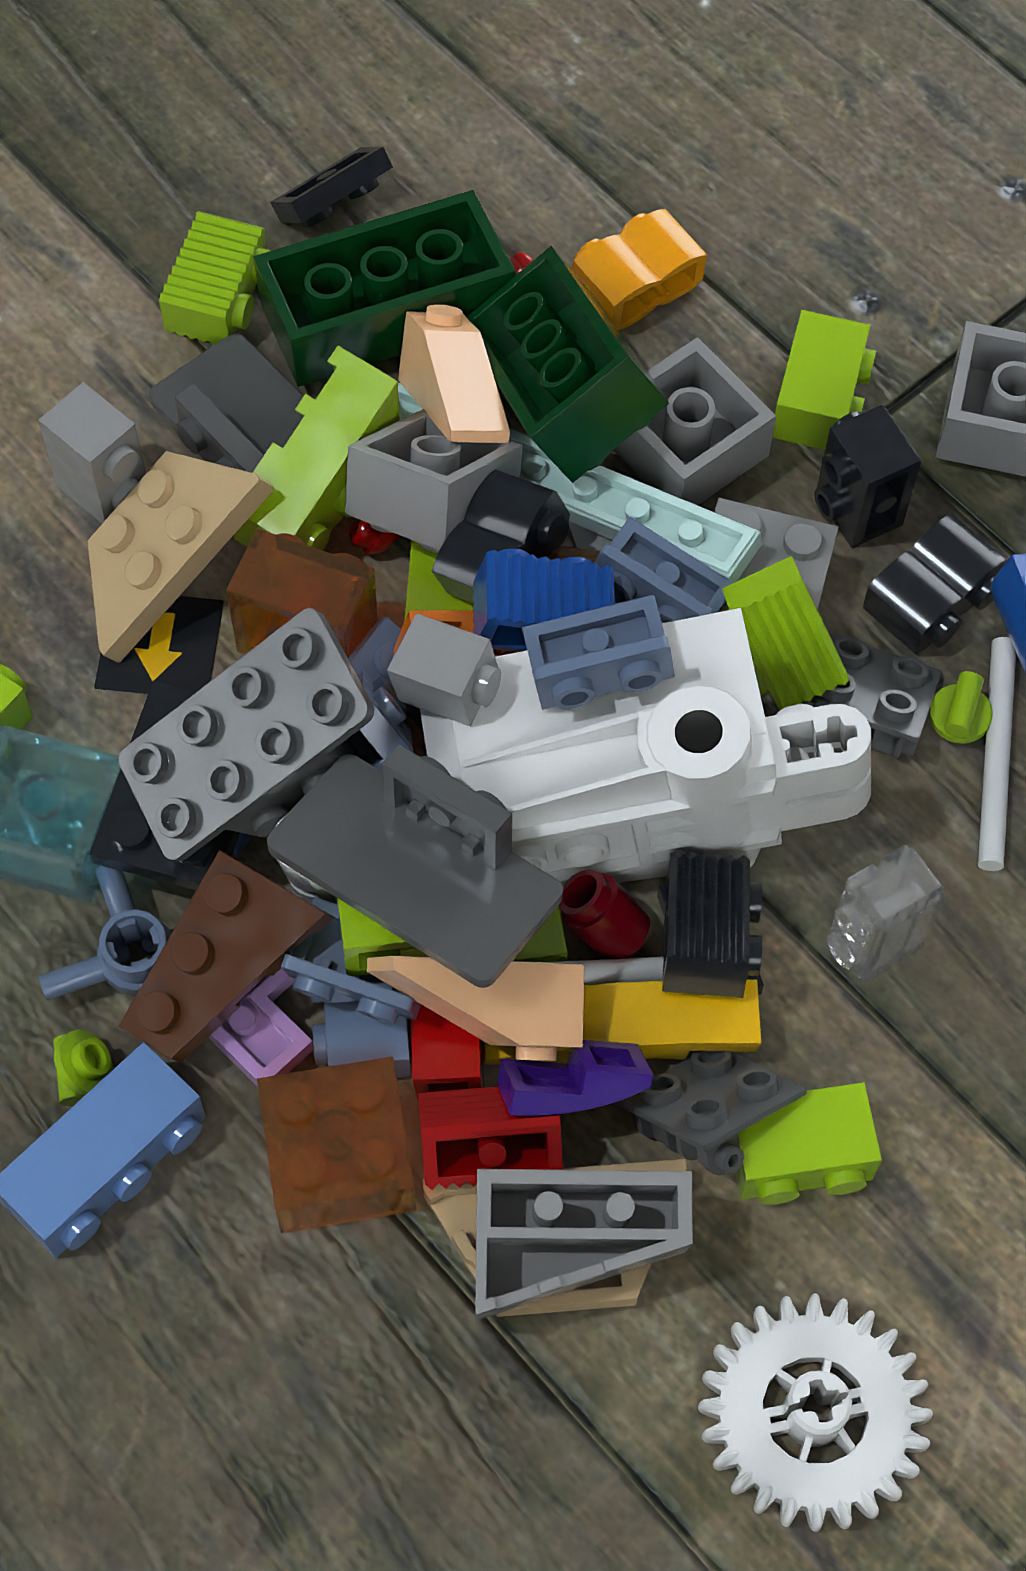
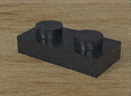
(350, 176)

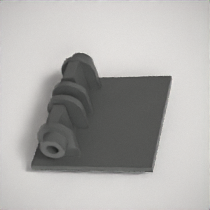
(887, 690)
(706, 1103)

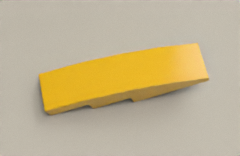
(661, 1022)

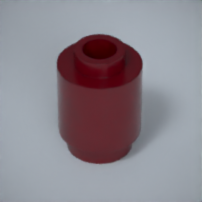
(604, 914)

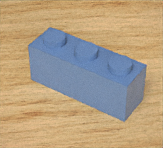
(101, 1151)

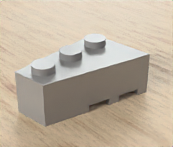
(571, 1229)

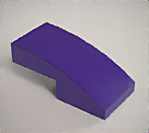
(592, 1078)

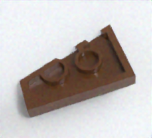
(217, 954)

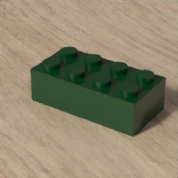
(363, 279)
(565, 366)

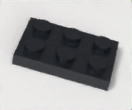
(124, 834)

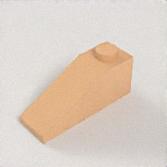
(451, 376)
(526, 1007)

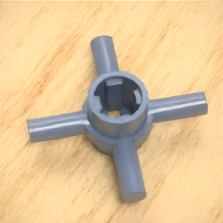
(122, 928)

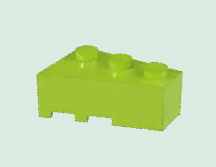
(313, 464)

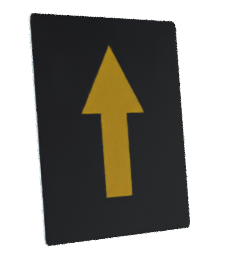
(173, 651)

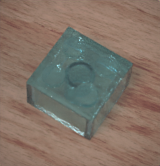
(52, 811)

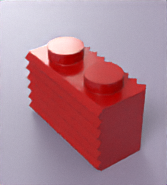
(474, 1131)

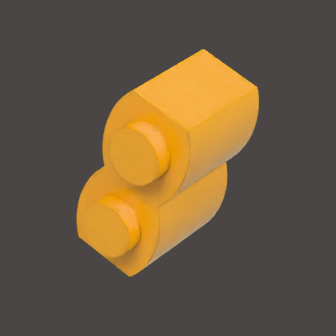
(640, 267)

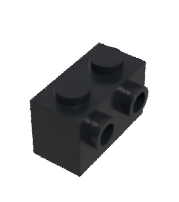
(866, 475)

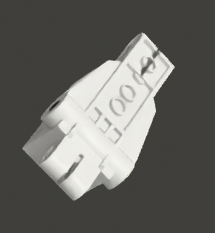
(654, 767)

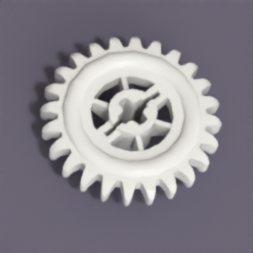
(880, 1396)

